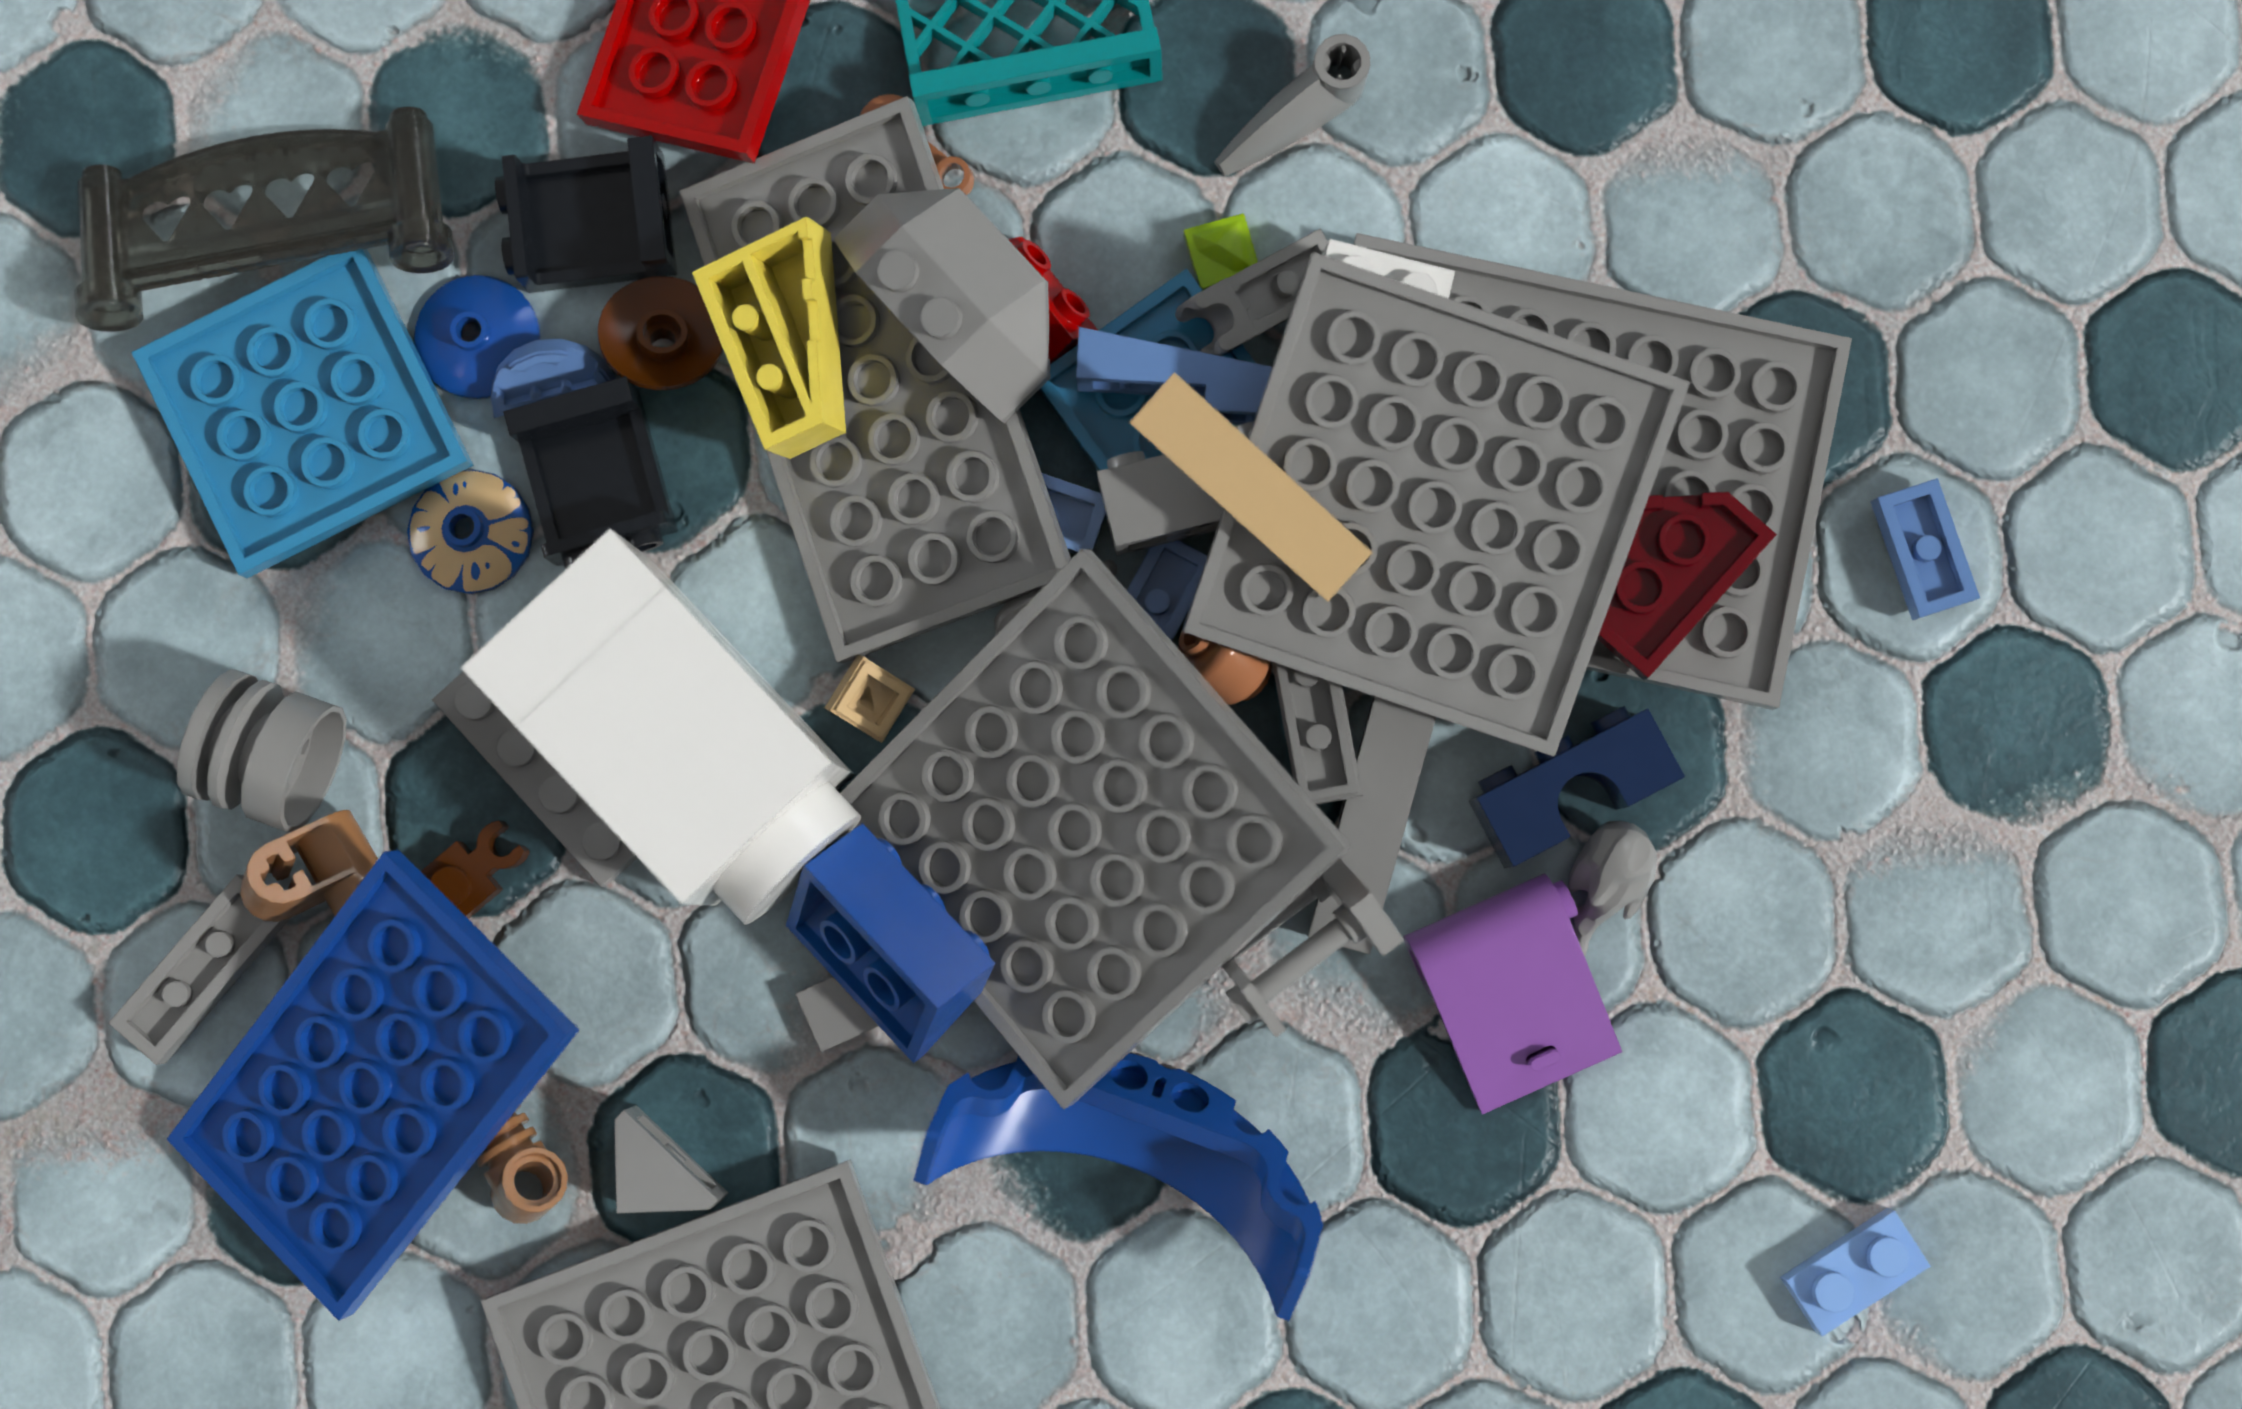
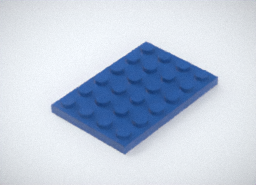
(371, 1083)

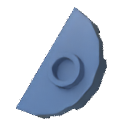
(545, 371)

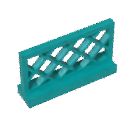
(1025, 75)

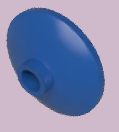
(470, 366)

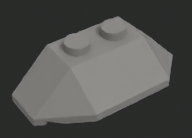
(956, 291)

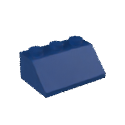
(888, 940)

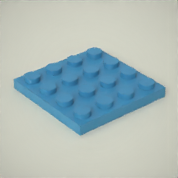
(301, 409)

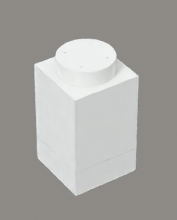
(667, 731)

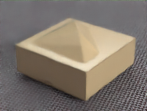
(869, 698)

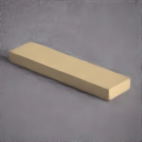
(1250, 487)

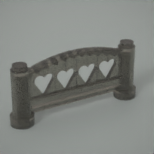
(395, 210)

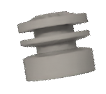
(261, 750)

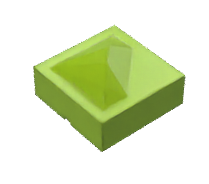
(1219, 249)

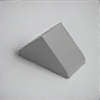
(656, 1171)

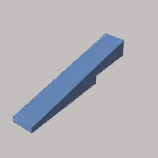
(1141, 367)

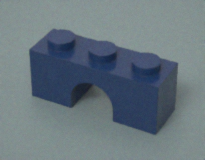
(1623, 756)

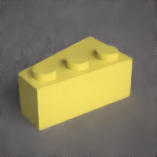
(781, 334)

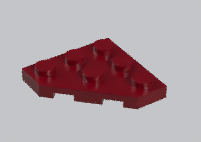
(1676, 571)

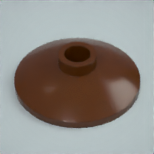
(654, 311)

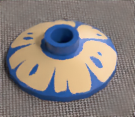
(494, 548)

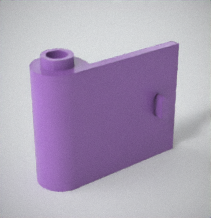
(1510, 985)

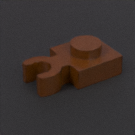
(467, 874)

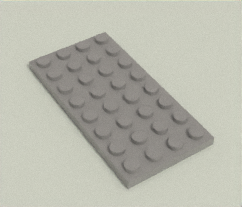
(927, 493)

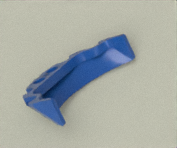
(1155, 1124)

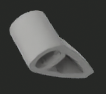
(1301, 105)

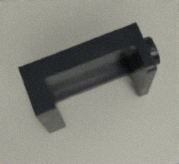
(587, 218)
(592, 469)

